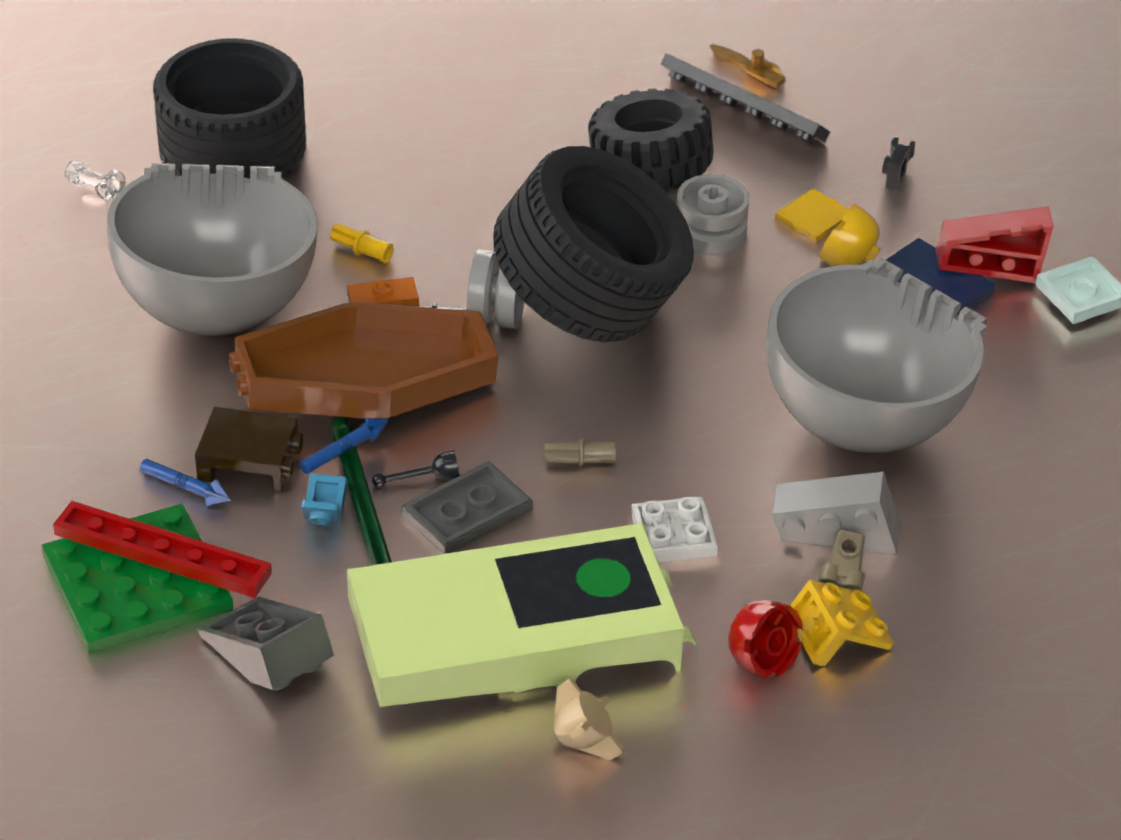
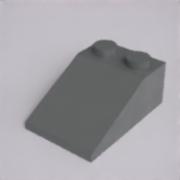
(270, 641)

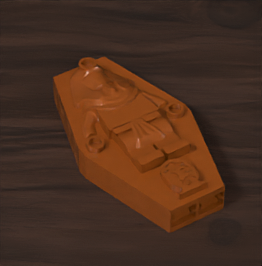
(364, 360)

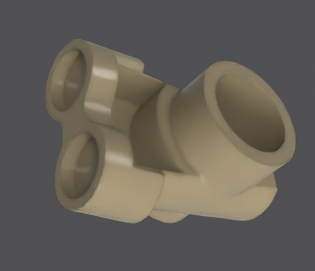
(842, 567)

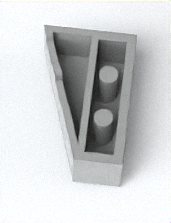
(821, 507)

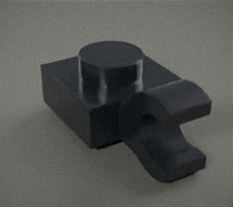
(896, 163)

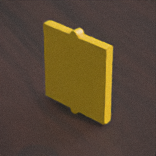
(812, 214)

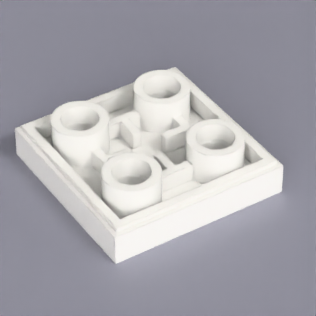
(677, 528)

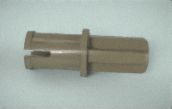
(580, 452)

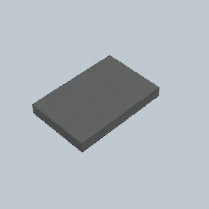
(466, 507)

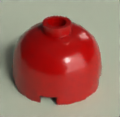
(765, 637)

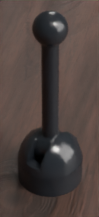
(443, 466)

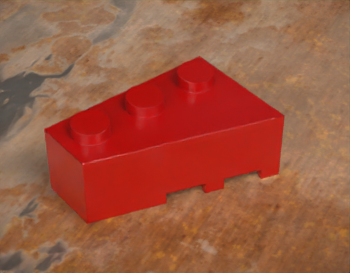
(997, 244)

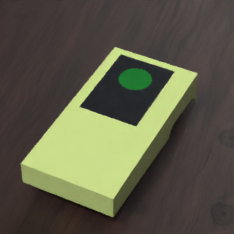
(514, 615)

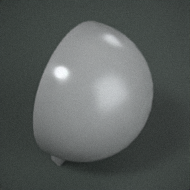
(211, 246)
(872, 356)

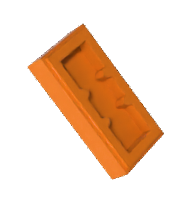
(390, 291)

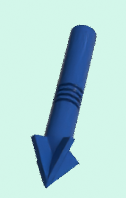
(368, 430)
(211, 492)

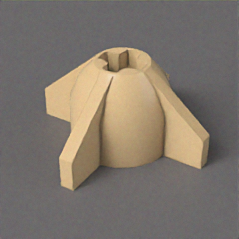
(584, 722)

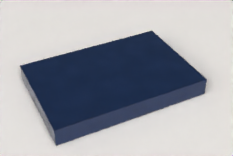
(921, 262)

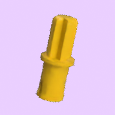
(362, 242)

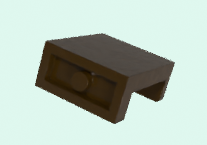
(249, 444)

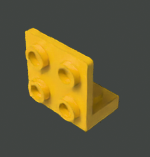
(837, 615)

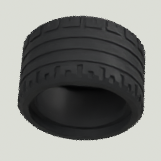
(230, 107)

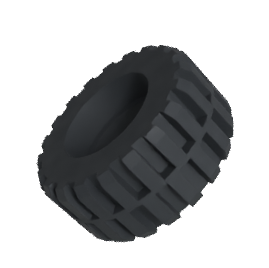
(657, 132)

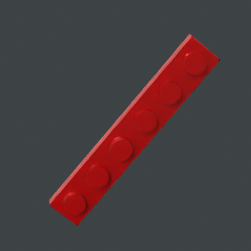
(163, 549)

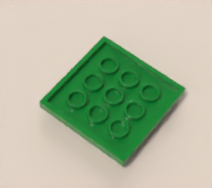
(127, 599)

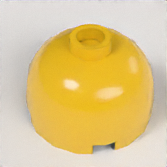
(852, 240)

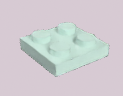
(1081, 289)

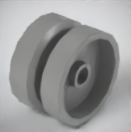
(714, 212)
(491, 292)

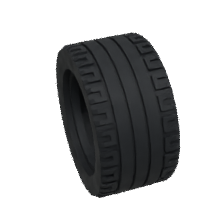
(593, 244)

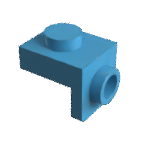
(325, 499)

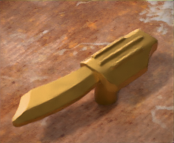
(757, 67)

